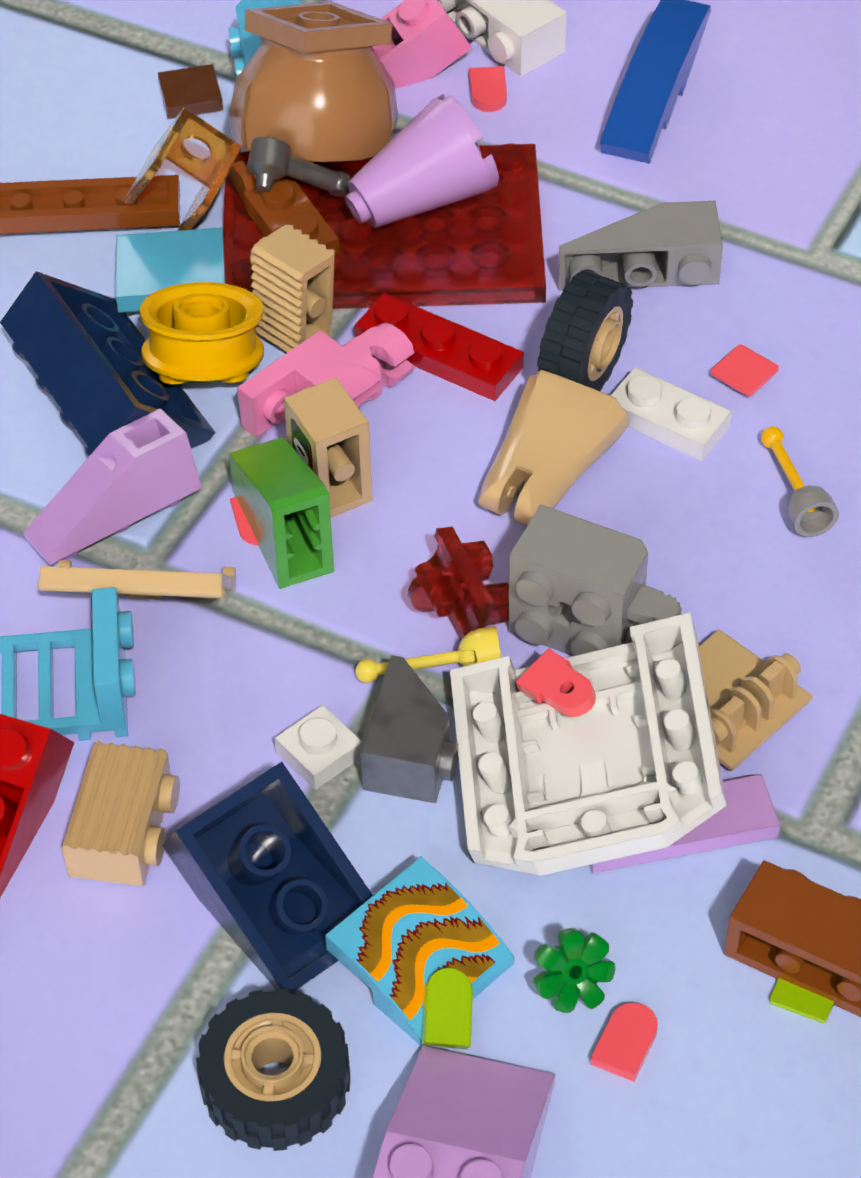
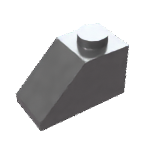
(407, 739)

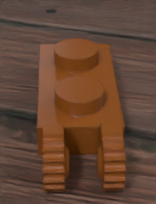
(281, 206)

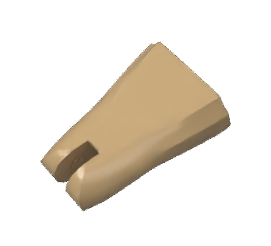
(550, 444)

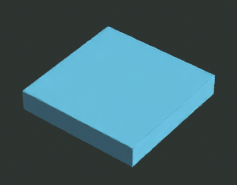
(165, 259)

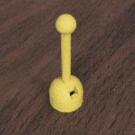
(474, 648)

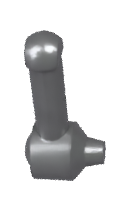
(272, 160)

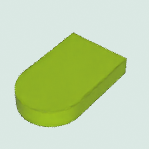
(447, 1010)

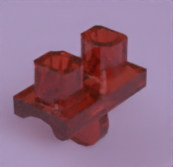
(455, 587)

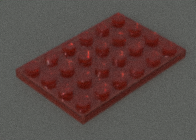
(449, 256)

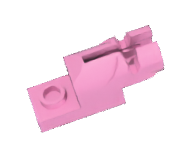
(359, 365)

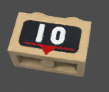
(332, 441)

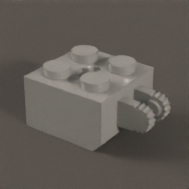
(580, 585)

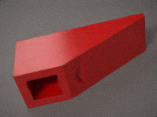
(30, 777)

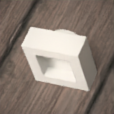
(318, 747)

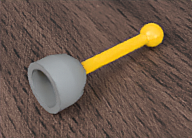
(810, 506)

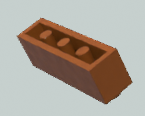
(799, 934)

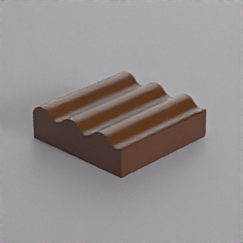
(190, 88)

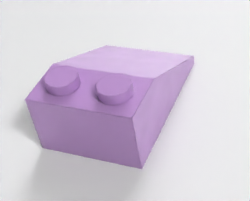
(465, 1119)

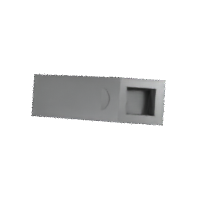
(651, 248)

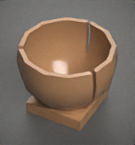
(316, 83)

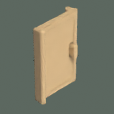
(137, 583)

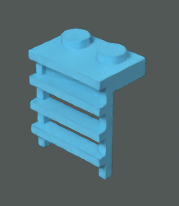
(101, 670)

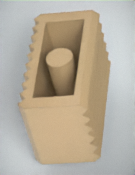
(294, 285)
(120, 814)

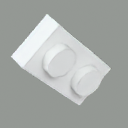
(672, 414)

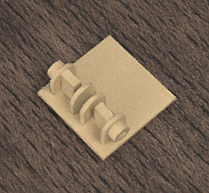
(748, 696)

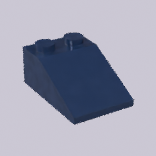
(270, 876)

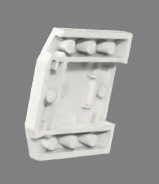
(597, 785)

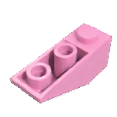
(421, 42)

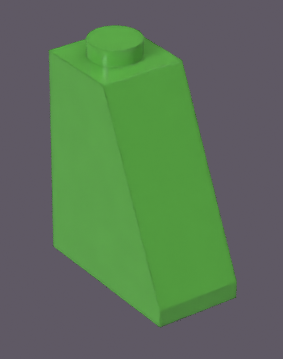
(285, 510)

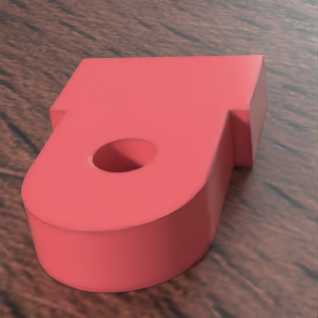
(550, 680)

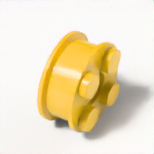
(202, 332)

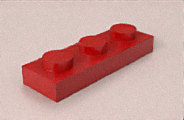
(448, 347)

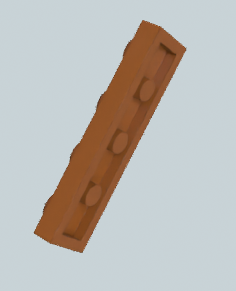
(87, 205)

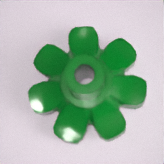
(573, 970)

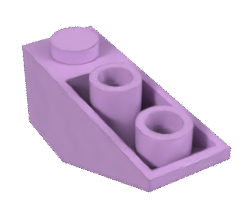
(121, 482)

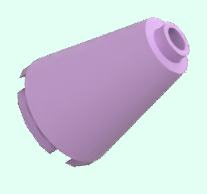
(423, 167)

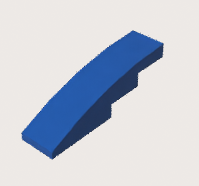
(654, 79)

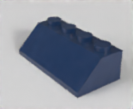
(93, 361)

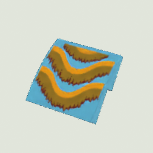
(410, 934)

